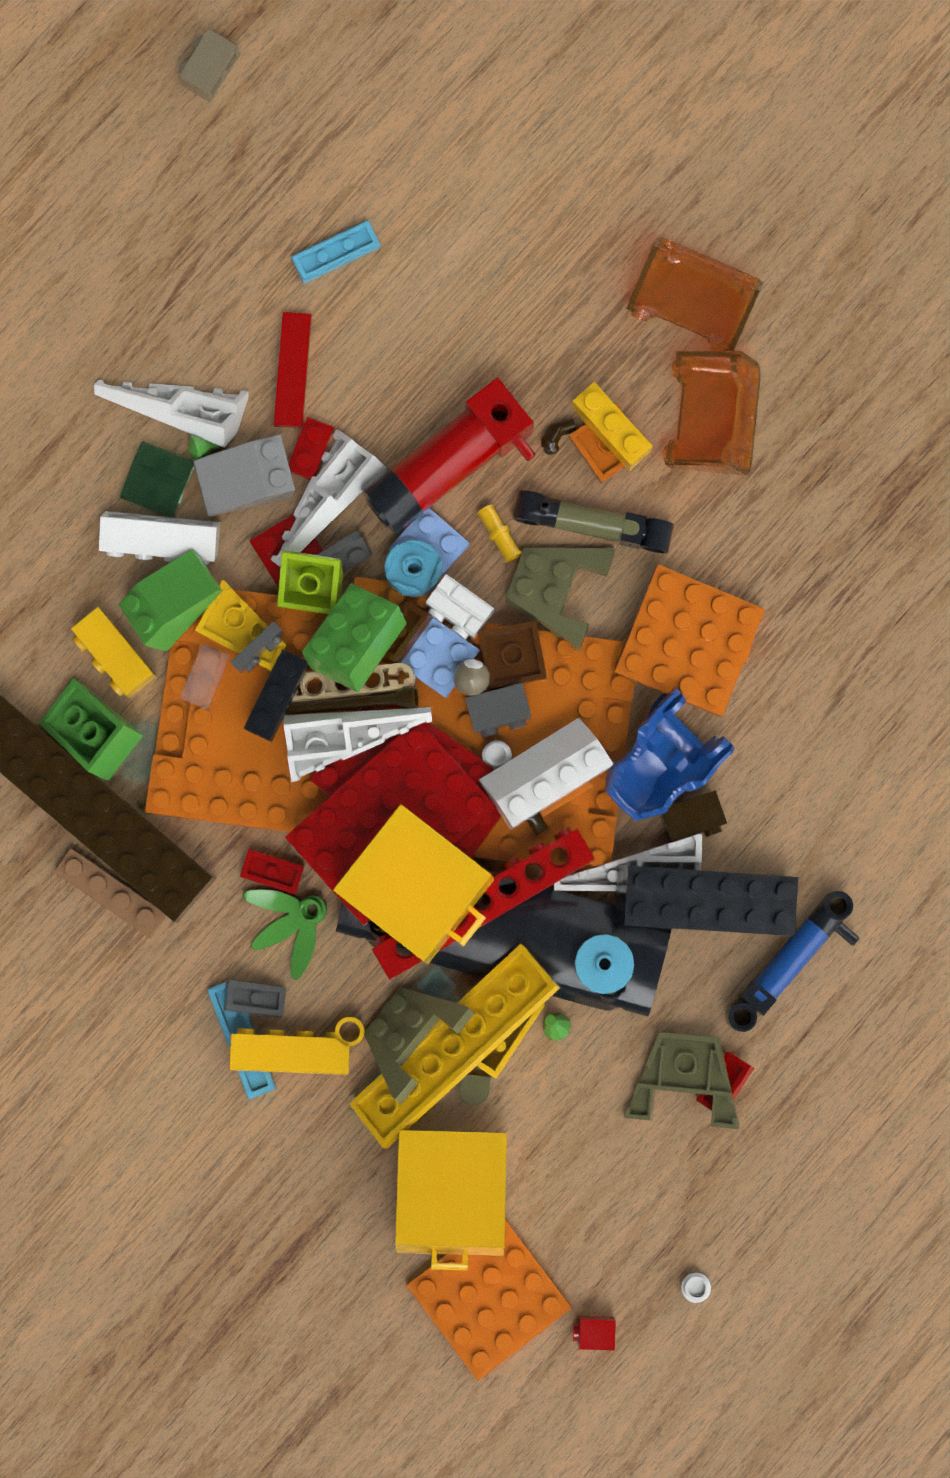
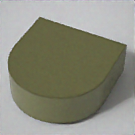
(475, 1089)

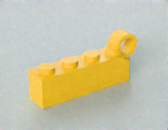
(292, 1053)

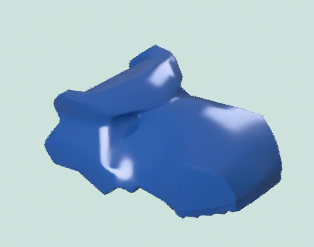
(663, 762)

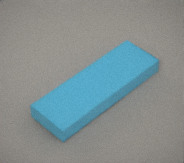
(336, 252)

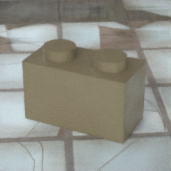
(208, 64)

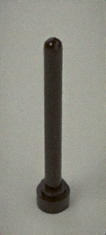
(403, 698)

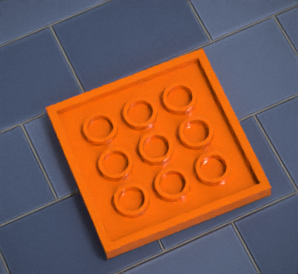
(689, 640)
(492, 1304)

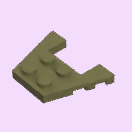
(544, 584)
(402, 1028)
(687, 1066)

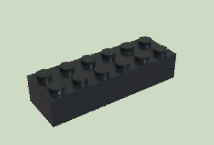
(706, 900)

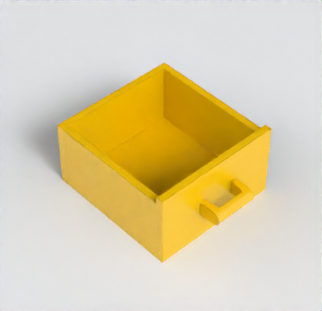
(415, 885)
(451, 1194)

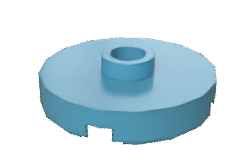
(418, 555)
(588, 966)

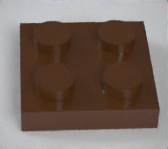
(513, 655)

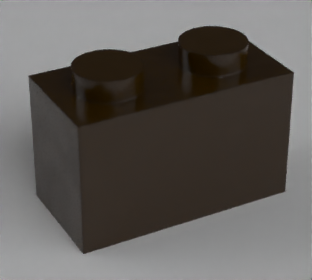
(694, 817)

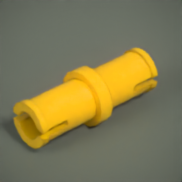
(499, 533)

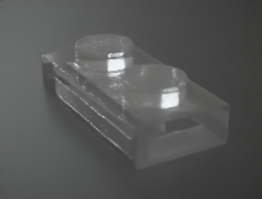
(205, 677)

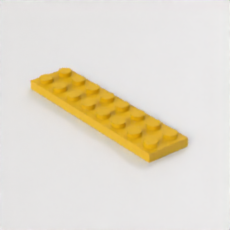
(445, 1057)

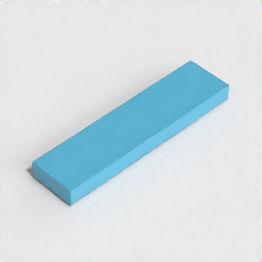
(254, 1082)

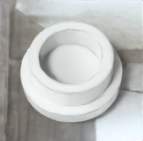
(496, 754)
(696, 1287)

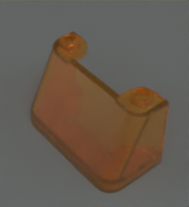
(695, 293)
(715, 412)

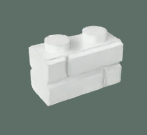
(458, 607)

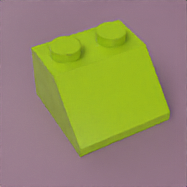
(309, 582)

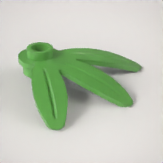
(298, 918)

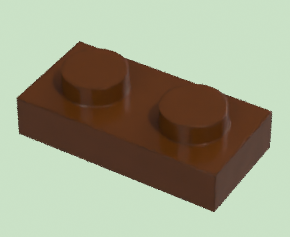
(416, 621)

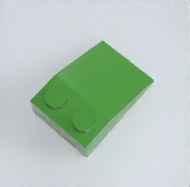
(170, 600)
(90, 730)

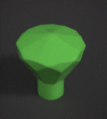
(199, 447)
(556, 1026)

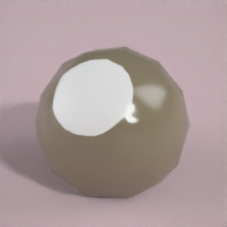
(471, 677)

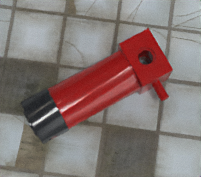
(450, 457)

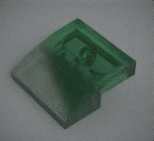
(157, 479)

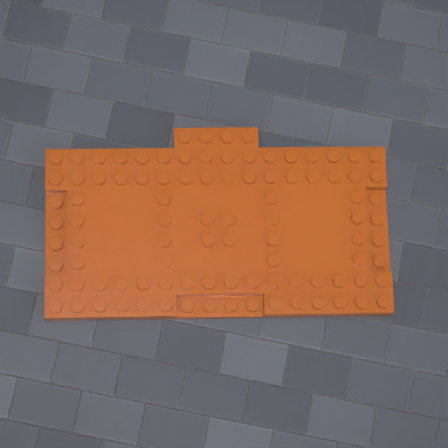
(228, 776)

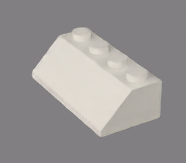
(546, 773)

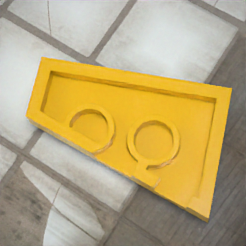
(235, 625)

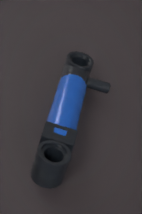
(791, 959)

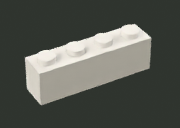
(157, 536)

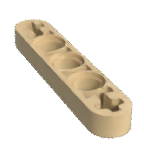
(330, 691)

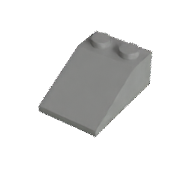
(245, 476)

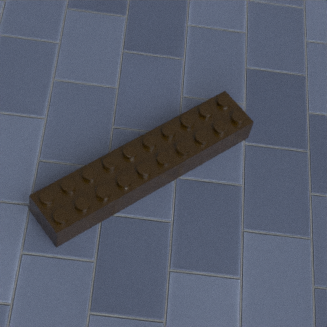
(98, 816)

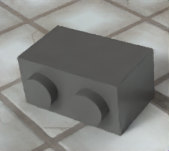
(498, 709)

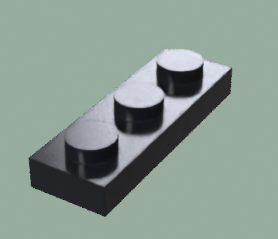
(276, 696)

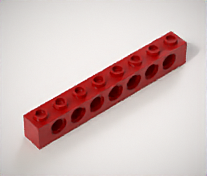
(577, 857)

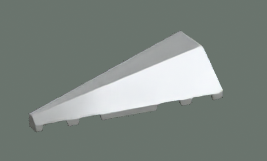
(202, 414)
(339, 482)
(328, 737)
(675, 855)

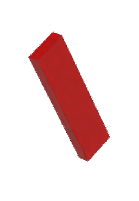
(292, 370)

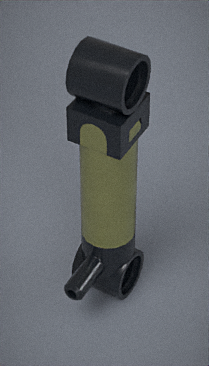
(628, 528)

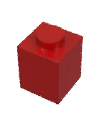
(595, 1333)

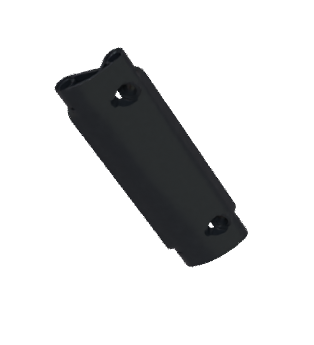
(553, 930)

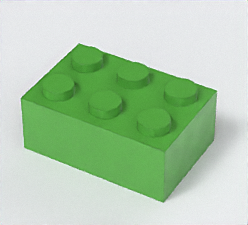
(354, 637)

